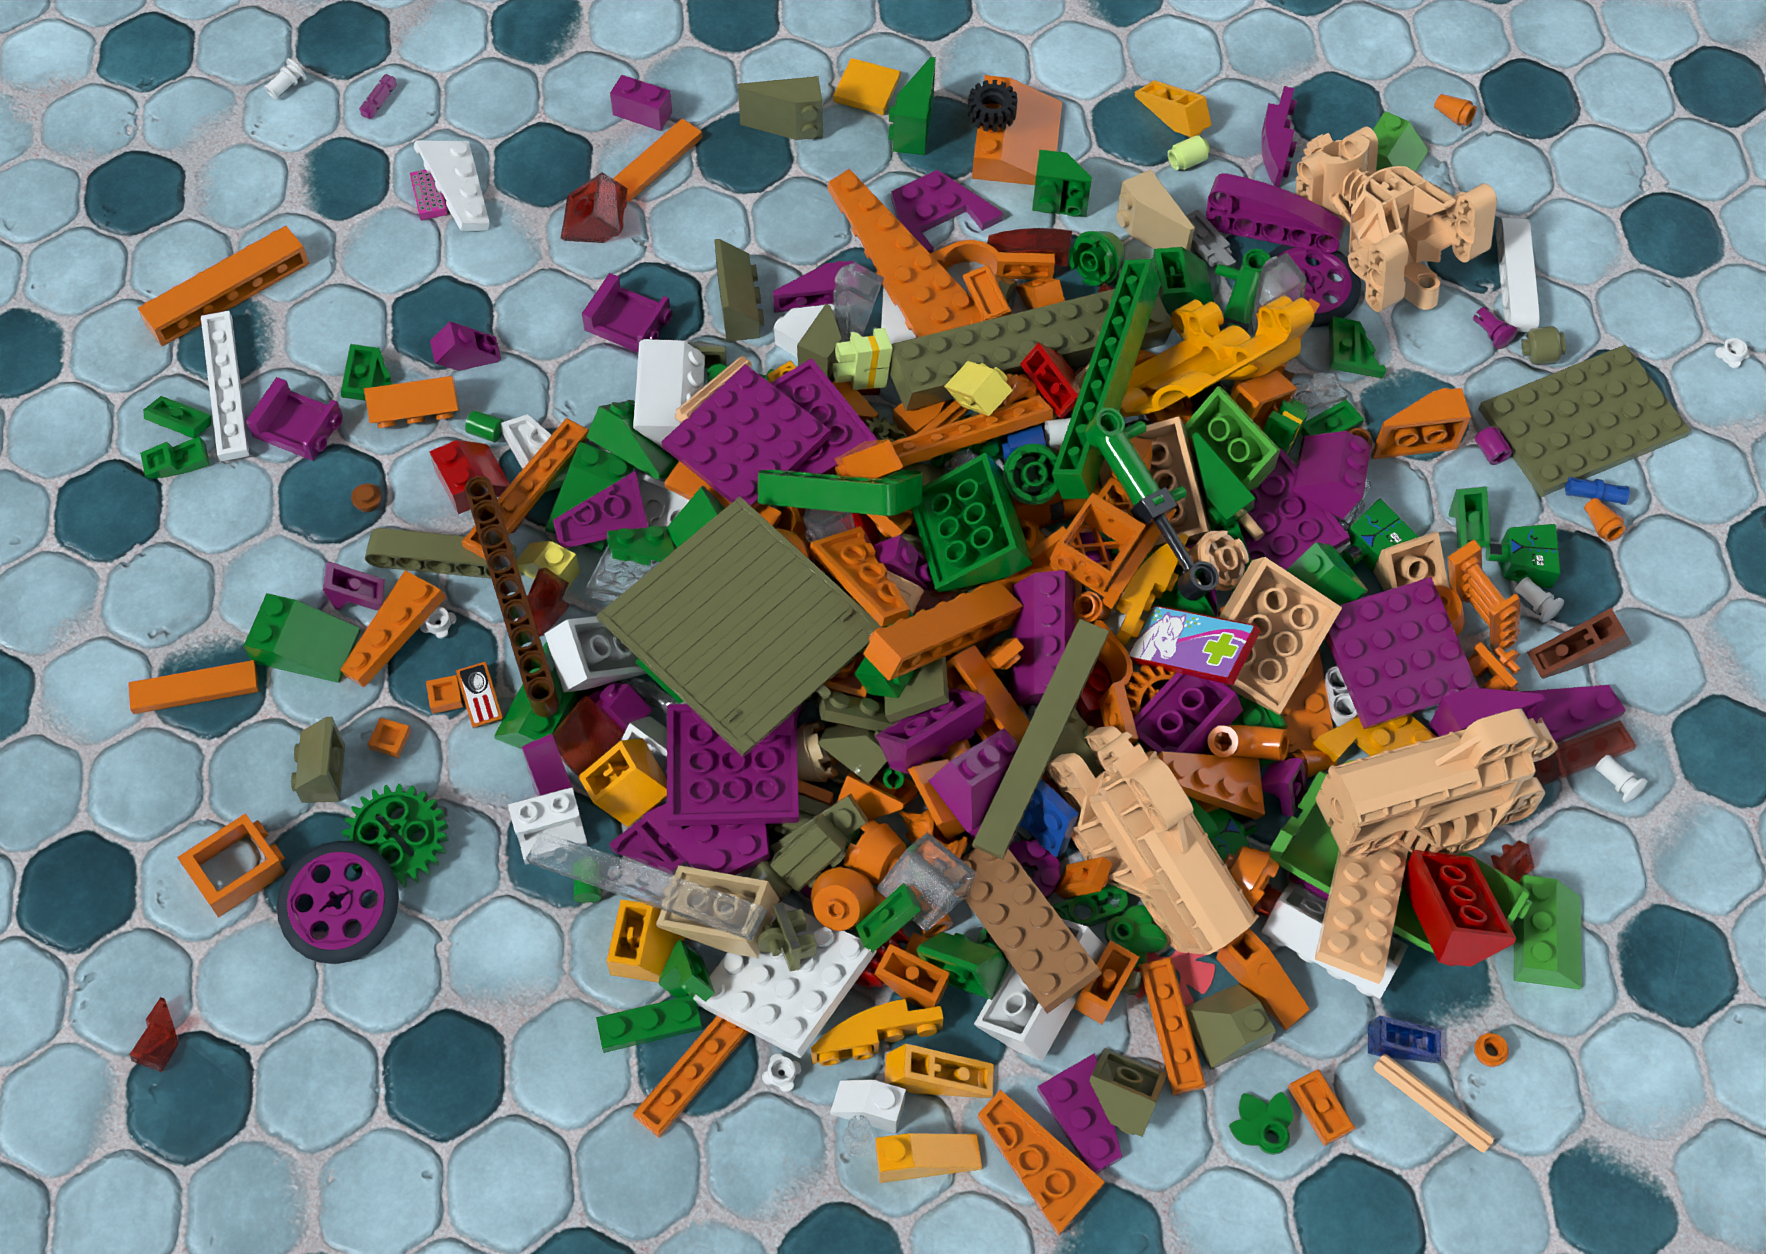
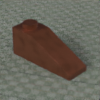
(1580, 645)

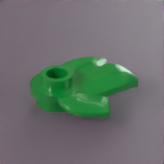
(1141, 934)
(1263, 1118)

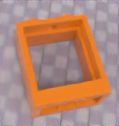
(1260, 395)
(1098, 514)
(246, 884)

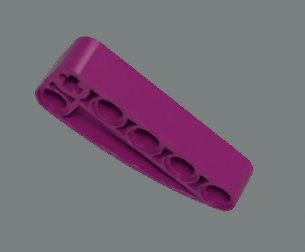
(1271, 215)

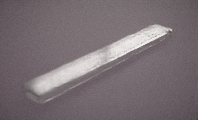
(647, 885)

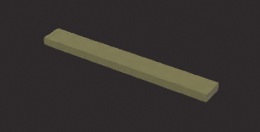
(1040, 739)

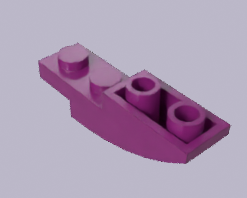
(1277, 137)

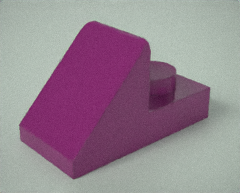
(352, 586)
(1287, 782)

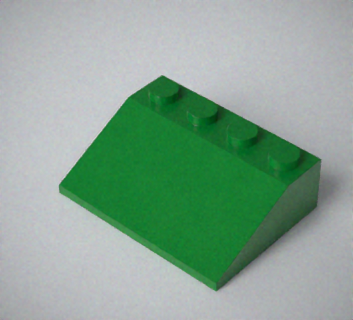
(970, 527)

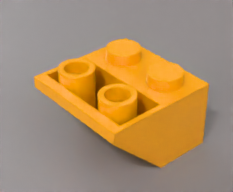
(626, 781)
(637, 944)

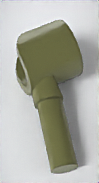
(1133, 983)

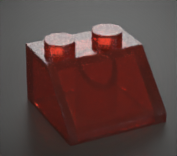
(595, 211)

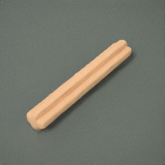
(686, 409)
(1434, 1103)

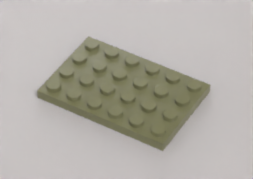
(1584, 419)

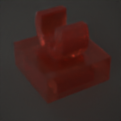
(1515, 860)

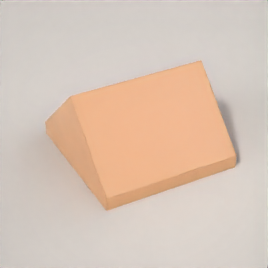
(1412, 562)

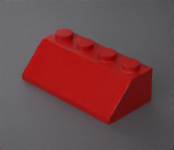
(1455, 908)

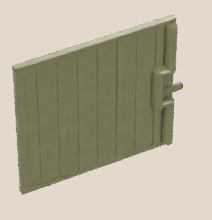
(740, 625)

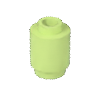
(1188, 153)

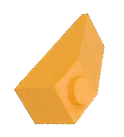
(1177, 108)
(938, 1073)
(925, 1155)

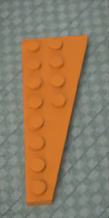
(911, 275)

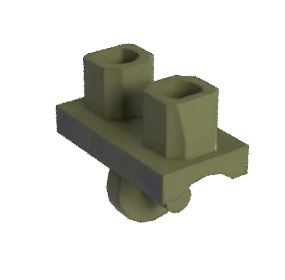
(782, 937)

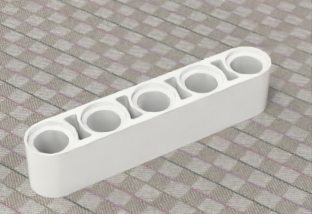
(1517, 273)

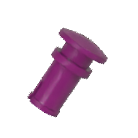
(1497, 330)

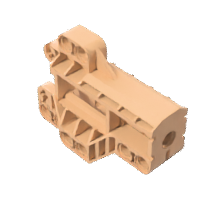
(1440, 790)
(1156, 845)

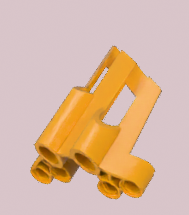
(1214, 354)

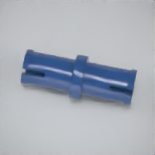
(1597, 489)

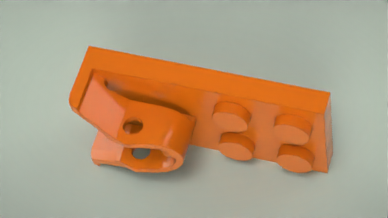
(1308, 708)

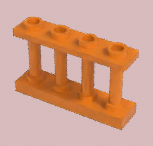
(1475, 587)

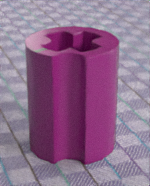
(1493, 445)

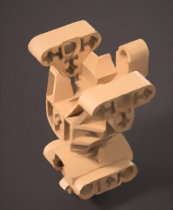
(1393, 217)

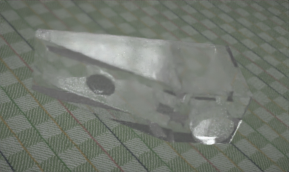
(854, 298)

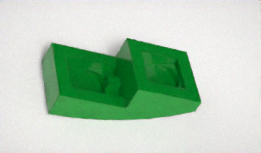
(171, 461)

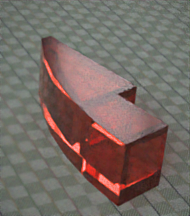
(1034, 241)

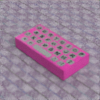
(428, 199)

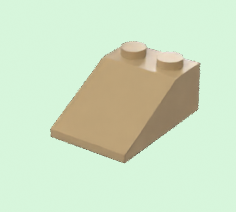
(1152, 214)
(745, 888)

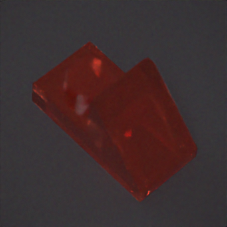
(546, 599)

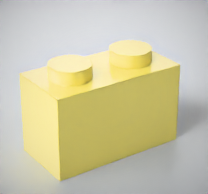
(979, 387)

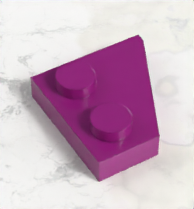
(647, 847)

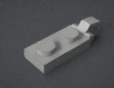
(1209, 242)

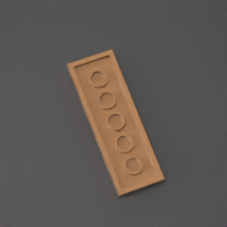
(1028, 929)

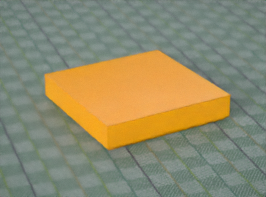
(867, 86)

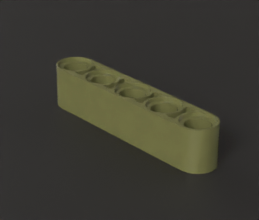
(424, 553)

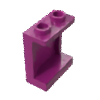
(624, 315)
(294, 420)

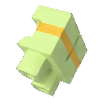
(864, 360)

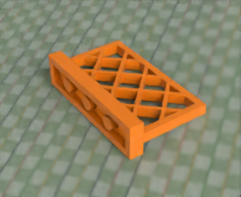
(1134, 559)

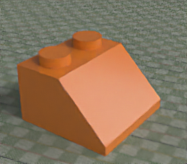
(942, 815)

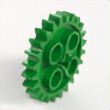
(418, 816)

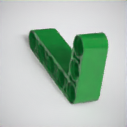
(840, 493)

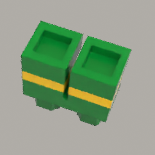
(1286, 424)

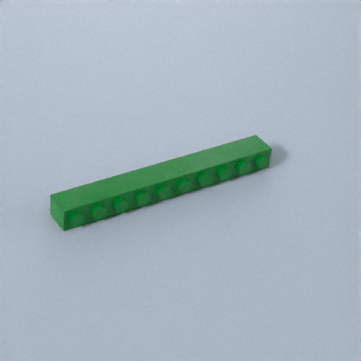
(1107, 375)

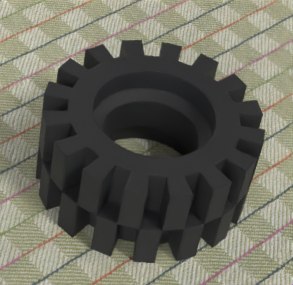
(992, 94)

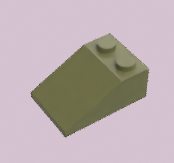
(783, 107)

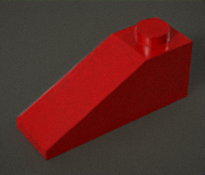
(1052, 378)

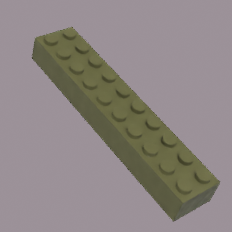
(1069, 327)

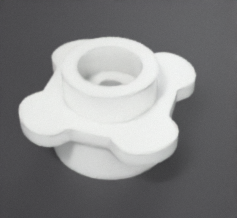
(1733, 352)
(441, 629)
(779, 1063)

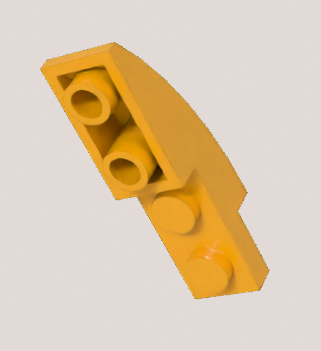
(1147, 583)
(860, 1034)

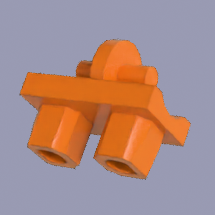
(1485, 660)

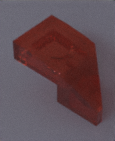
(1267, 901)
(158, 1039)

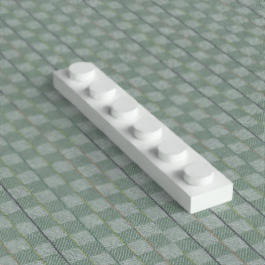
(224, 386)

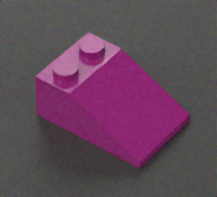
(1464, 707)

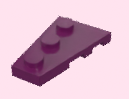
(608, 510)
(1577, 709)
(1081, 1115)

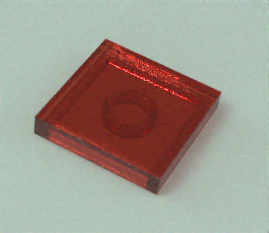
(586, 736)

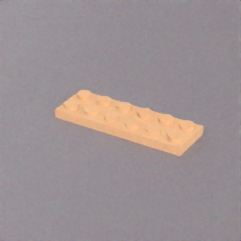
(1362, 912)

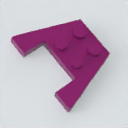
(936, 200)
(714, 847)

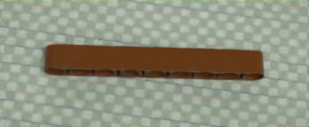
(512, 605)

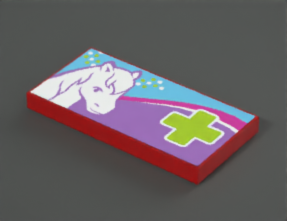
(1194, 644)

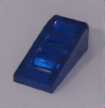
(1382, 1040)

